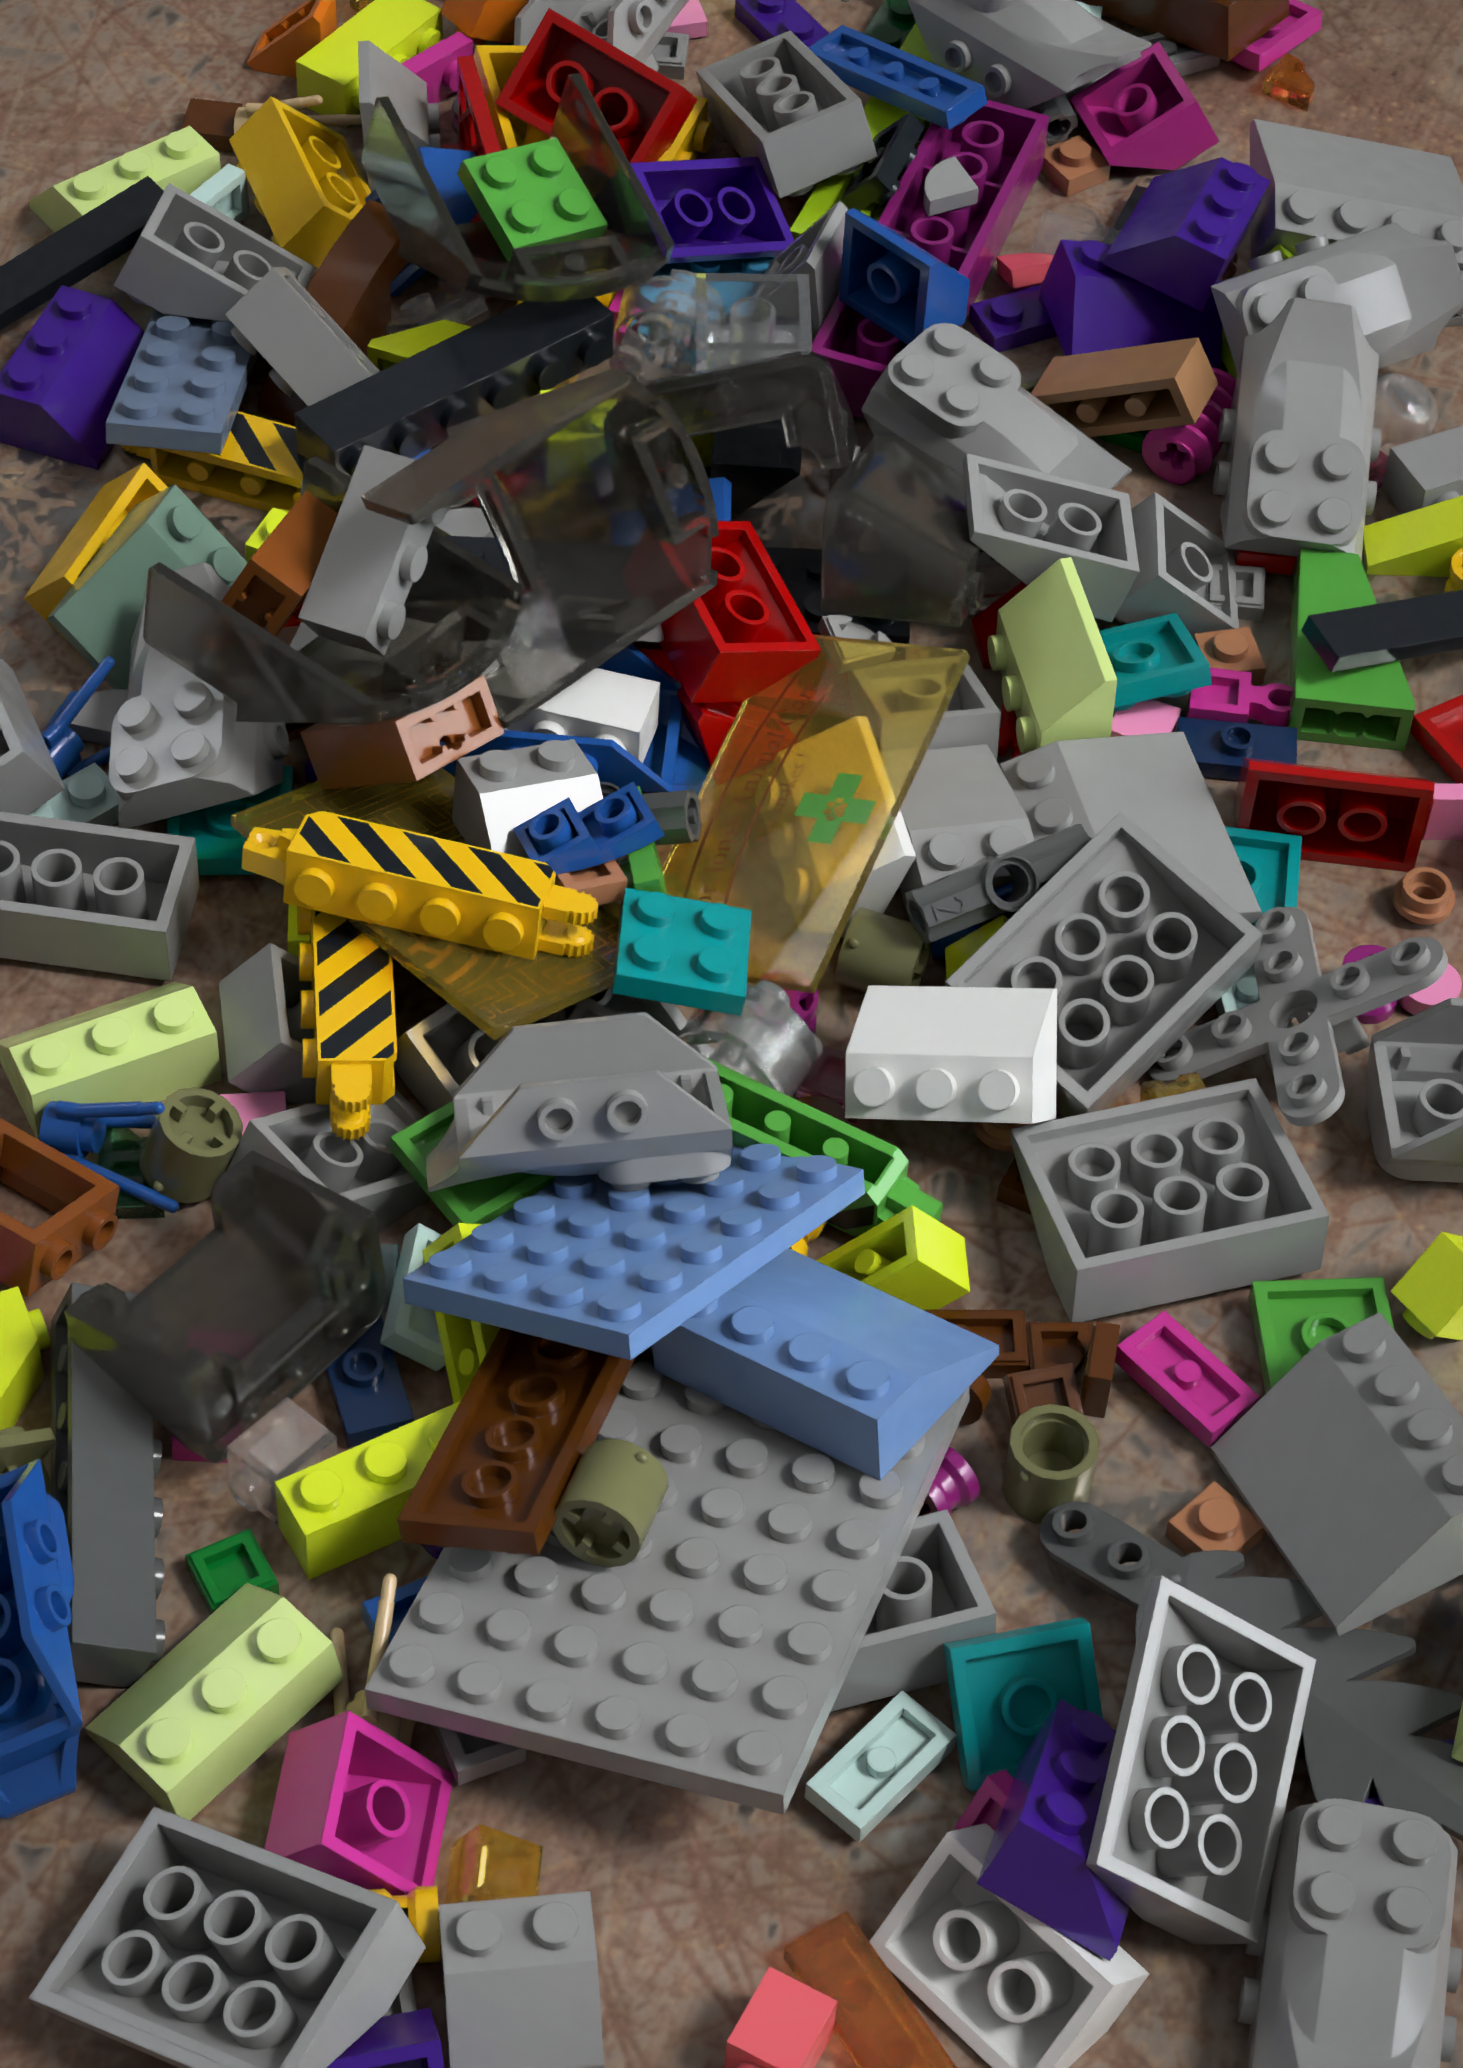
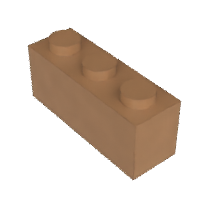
(1129, 387)

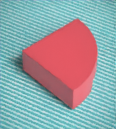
(1023, 269)

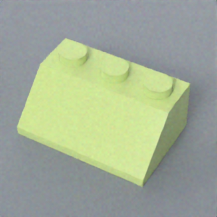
(176, 159)
(1053, 662)
(115, 1053)
(218, 1700)

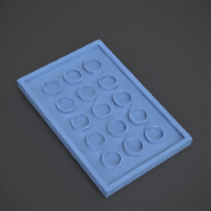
(631, 1265)

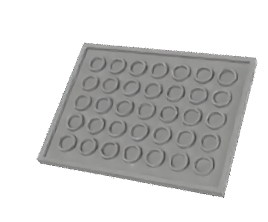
(705, 1650)

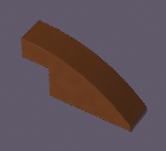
(352, 290)

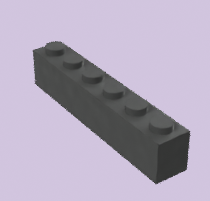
(106, 1490)

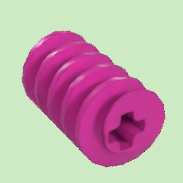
(1189, 449)

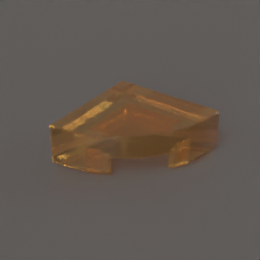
(1290, 83)

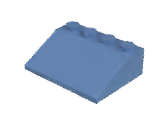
(826, 1360)

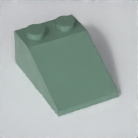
(107, 597)

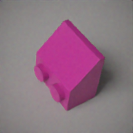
(1145, 114)
(360, 1806)

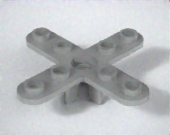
(1325, 1006)

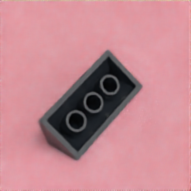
(754, 461)

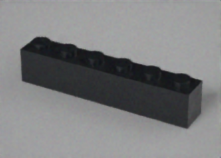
(457, 381)

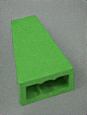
(1347, 706)

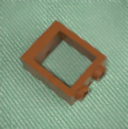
(283, 566)
(406, 745)
(78, 1197)

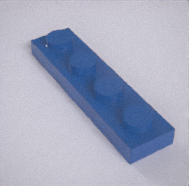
(900, 77)

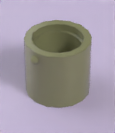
(881, 952)
(190, 1144)
(1049, 1460)
(610, 1502)

